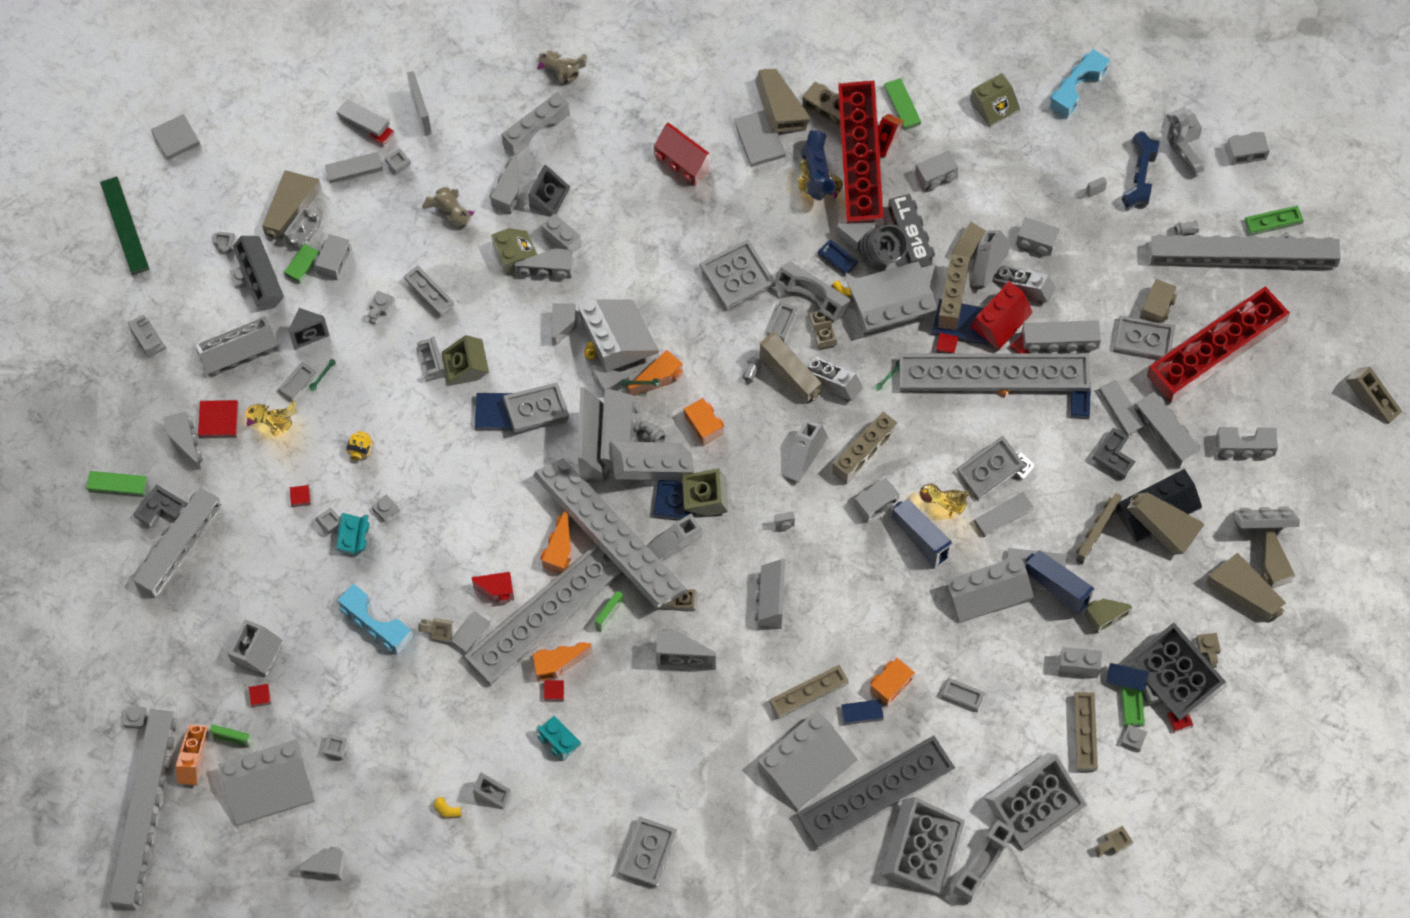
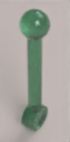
(655, 382)
(313, 386)
(879, 386)

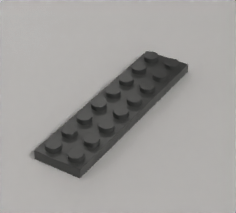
(875, 792)

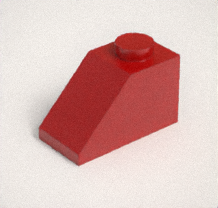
(888, 132)
(495, 586)

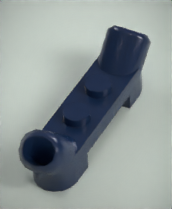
(813, 152)
(1141, 192)

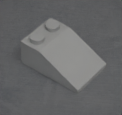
(682, 652)

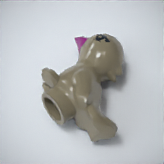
(565, 67)
(447, 202)

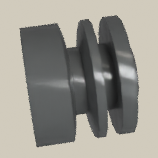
(884, 245)

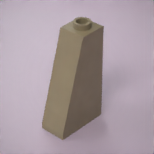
(780, 103)
(291, 195)
(789, 367)
(1165, 522)
(1246, 587)

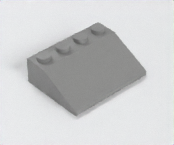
(892, 297)
(617, 331)
(590, 437)
(807, 760)
(266, 782)
(1036, 800)
(923, 846)

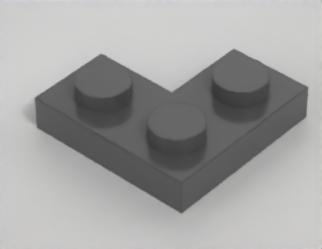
(1110, 453)
(159, 501)

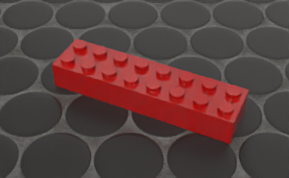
(861, 152)
(1218, 344)

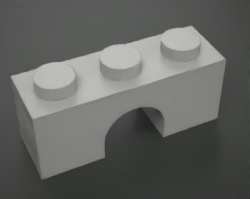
(1230, 444)

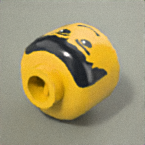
(359, 446)

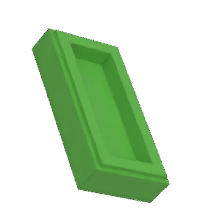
(301, 263)
(609, 610)
(1132, 707)
(231, 735)

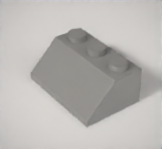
(770, 595)

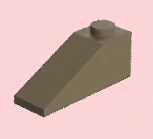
(1372, 392)
(1275, 566)

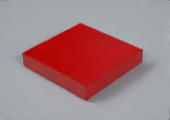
(218, 418)

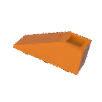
(558, 553)
(556, 662)
(192, 755)

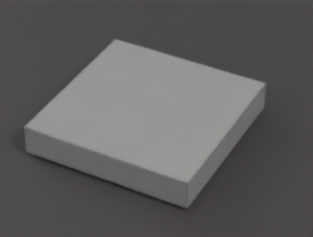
(175, 136)

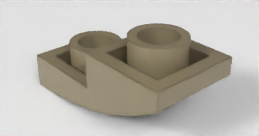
(969, 240)
(822, 330)
(684, 602)

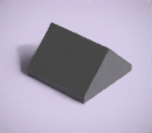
(548, 192)
(307, 328)

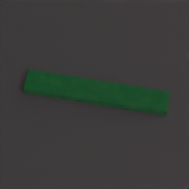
(124, 225)

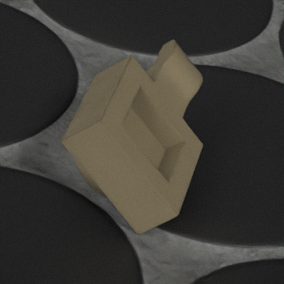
(439, 629)
(1209, 646)
(1116, 840)

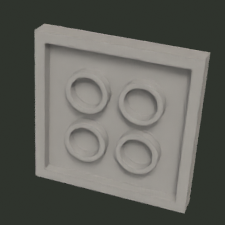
(737, 274)

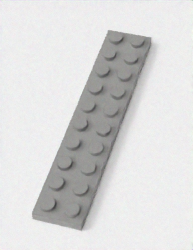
(994, 372)
(610, 533)
(543, 614)

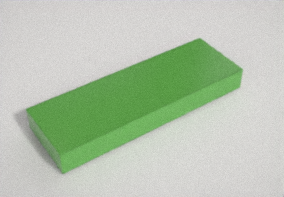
(902, 103)
(1273, 220)
(116, 483)

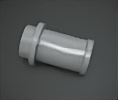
(1186, 228)
(752, 368)

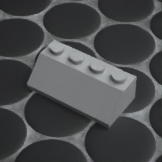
(236, 345)
(619, 422)
(650, 460)
(990, 589)

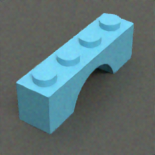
(1093, 68)
(392, 633)

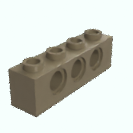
(828, 110)
(953, 292)
(865, 447)

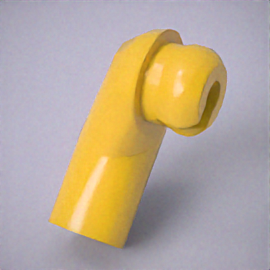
(840, 288)
(590, 351)
(445, 810)

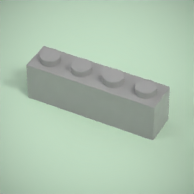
(1061, 336)
(1167, 429)

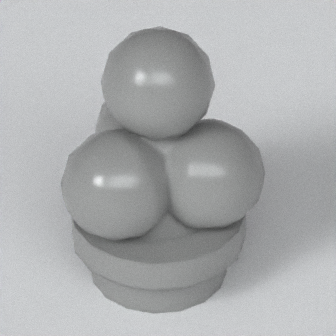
(652, 432)

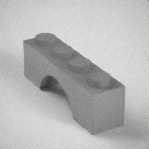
(549, 112)
(796, 279)
(984, 862)

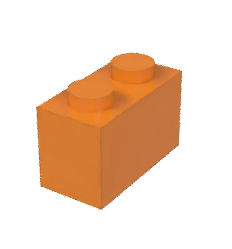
(703, 421)
(891, 681)

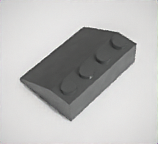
(1178, 672)

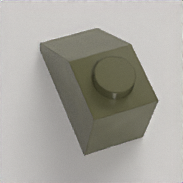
(1106, 613)

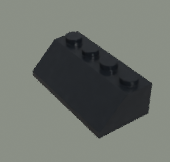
(1175, 490)

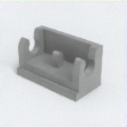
(302, 228)
(146, 336)
(430, 359)

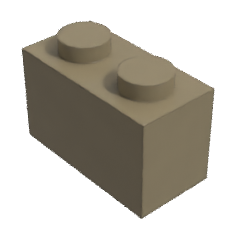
(1158, 302)

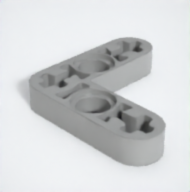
(1176, 138)

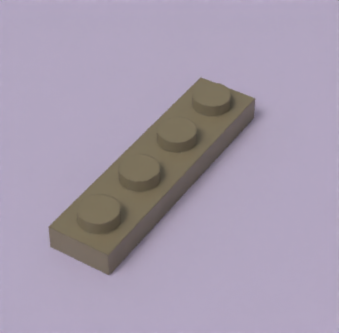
(1094, 534)
(809, 691)
(1085, 731)

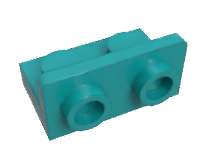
(352, 534)
(558, 737)

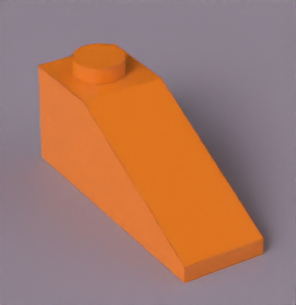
(665, 368)

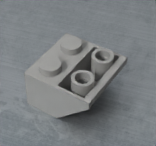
(255, 647)

